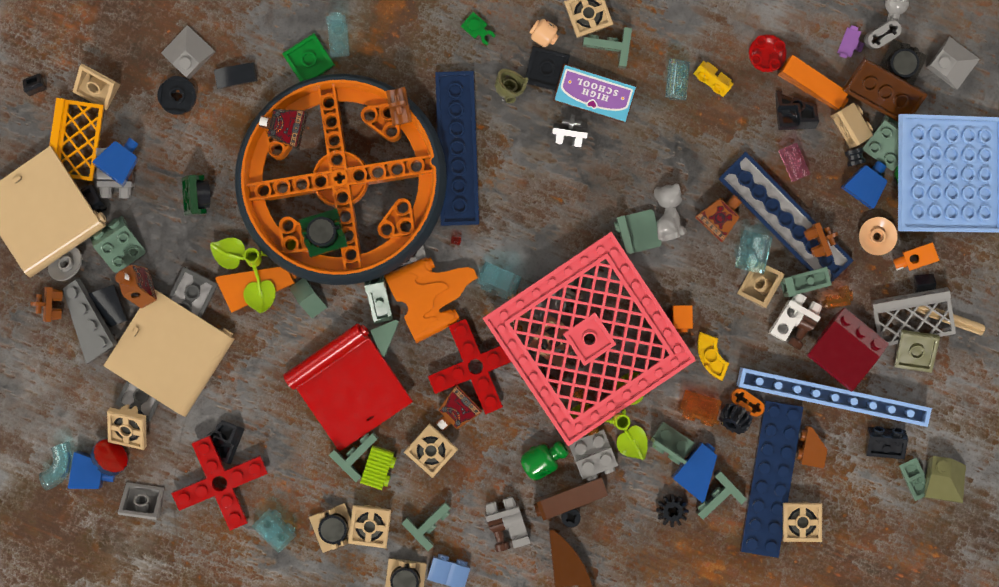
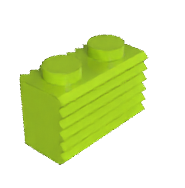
(377, 467)

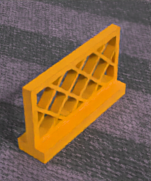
(58, 134)

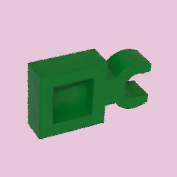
(476, 27)

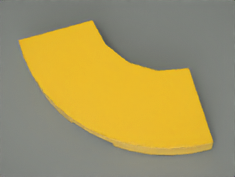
(710, 356)

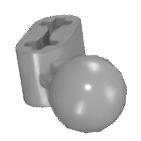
(895, 9)

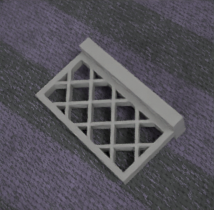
(914, 300)

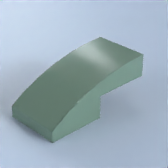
(914, 478)

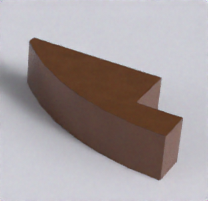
(567, 564)

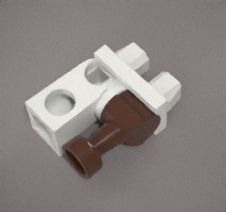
(795, 315)

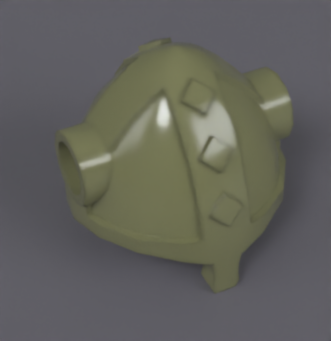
(510, 86)

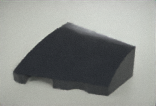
(795, 113)
(109, 305)
(226, 440)

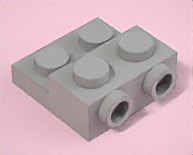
(593, 455)

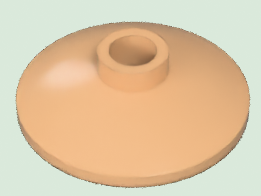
(887, 234)

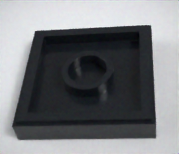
(545, 67)

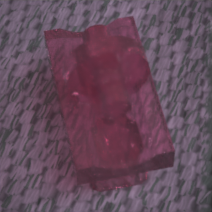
(794, 162)

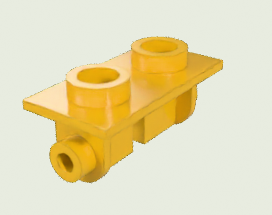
(706, 74)

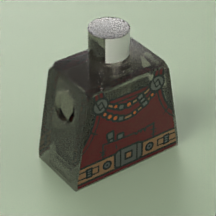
(285, 126)

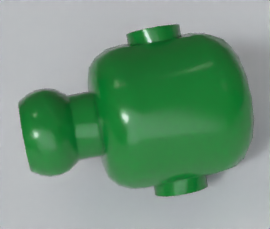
(542, 460)

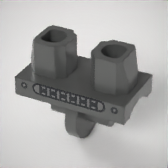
(572, 128)

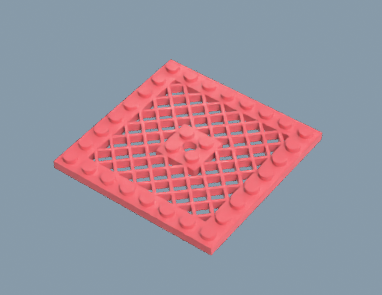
(678, 353)

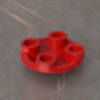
(767, 53)

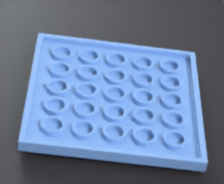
(948, 173)

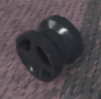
(855, 157)
(569, 515)

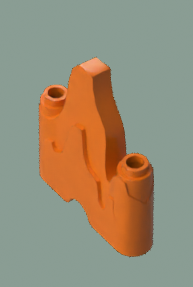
(427, 293)

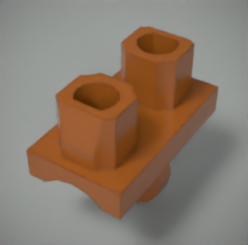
(399, 106)
(817, 232)
(48, 312)

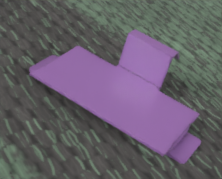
(850, 42)

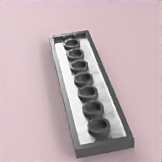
(192, 293)

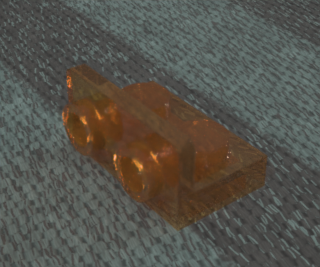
(843, 299)

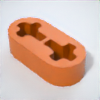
(750, 398)

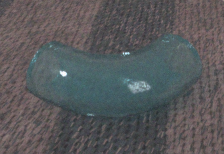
(60, 467)

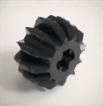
(735, 418)
(673, 517)

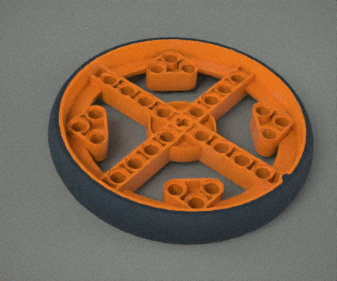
(400, 244)

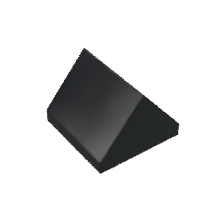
(33, 85)
(924, 282)

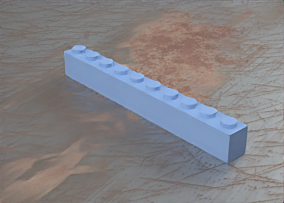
(834, 397)

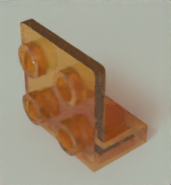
(700, 407)

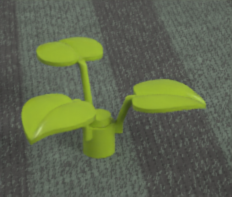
(228, 255)
(634, 440)

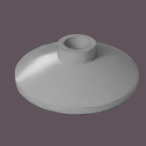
(66, 266)

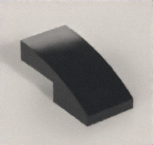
(235, 75)

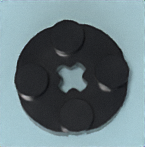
(168, 102)

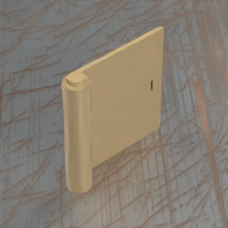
(44, 213)
(170, 353)

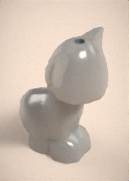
(669, 224)

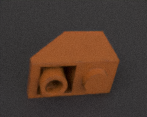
(813, 450)

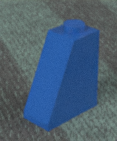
(697, 471)

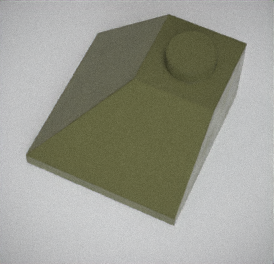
(945, 479)

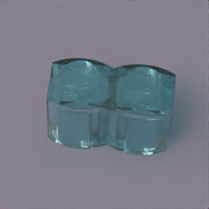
(498, 279)

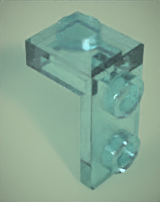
(338, 34)

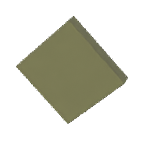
(916, 351)

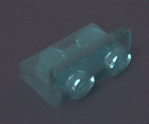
(677, 79)
(753, 252)

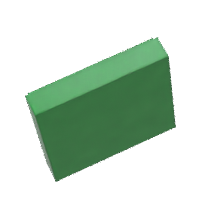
(308, 58)

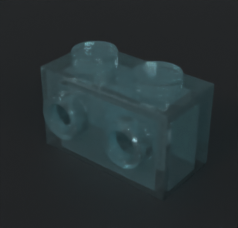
(275, 530)

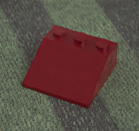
(847, 349)

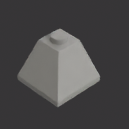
(188, 52)
(952, 63)

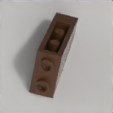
(570, 498)

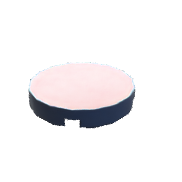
(109, 457)

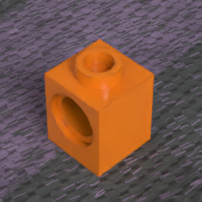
(682, 317)

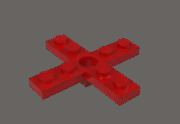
(460, 372)
(224, 496)

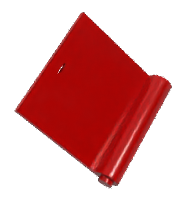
(348, 385)

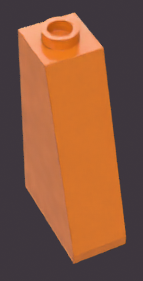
(813, 83)
(233, 285)

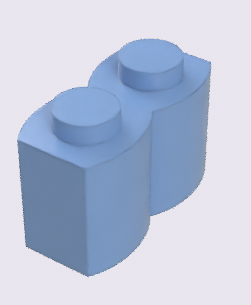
(448, 572)

